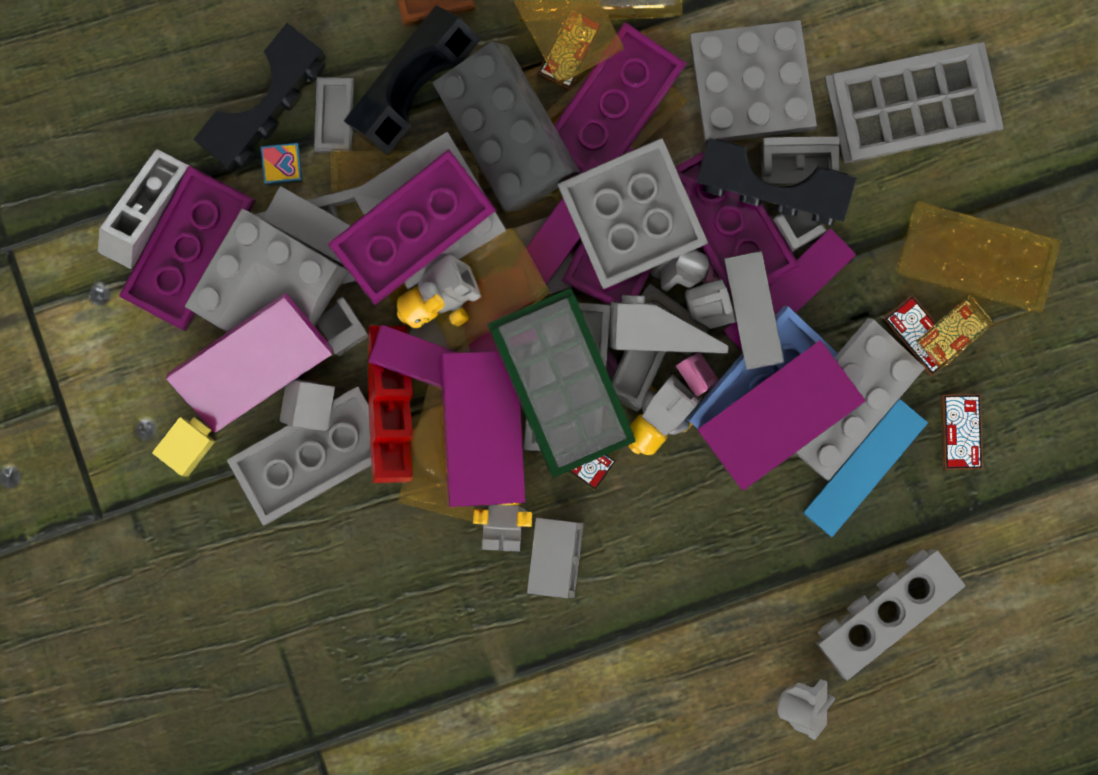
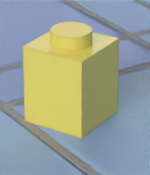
(184, 445)

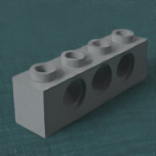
(940, 586)

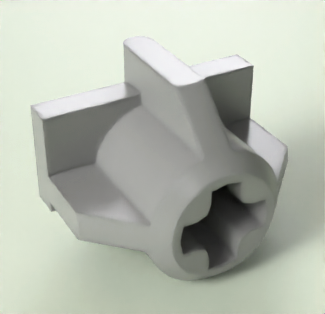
(684, 270)
(710, 304)
(805, 707)

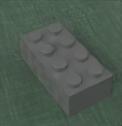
(506, 127)

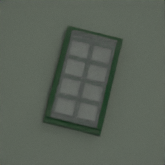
(561, 382)

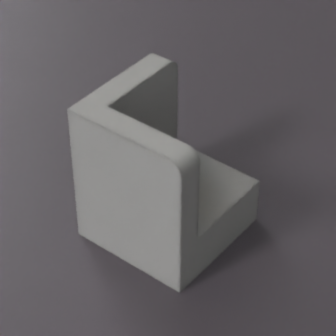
(798, 229)
(342, 327)
(307, 404)

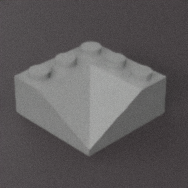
(394, 177)
(259, 266)

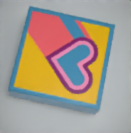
(281, 164)

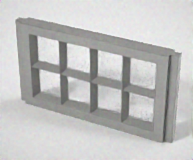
(913, 102)

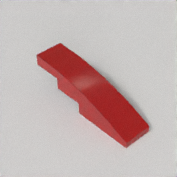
(389, 419)

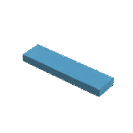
(865, 468)

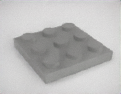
(753, 81)
(632, 213)

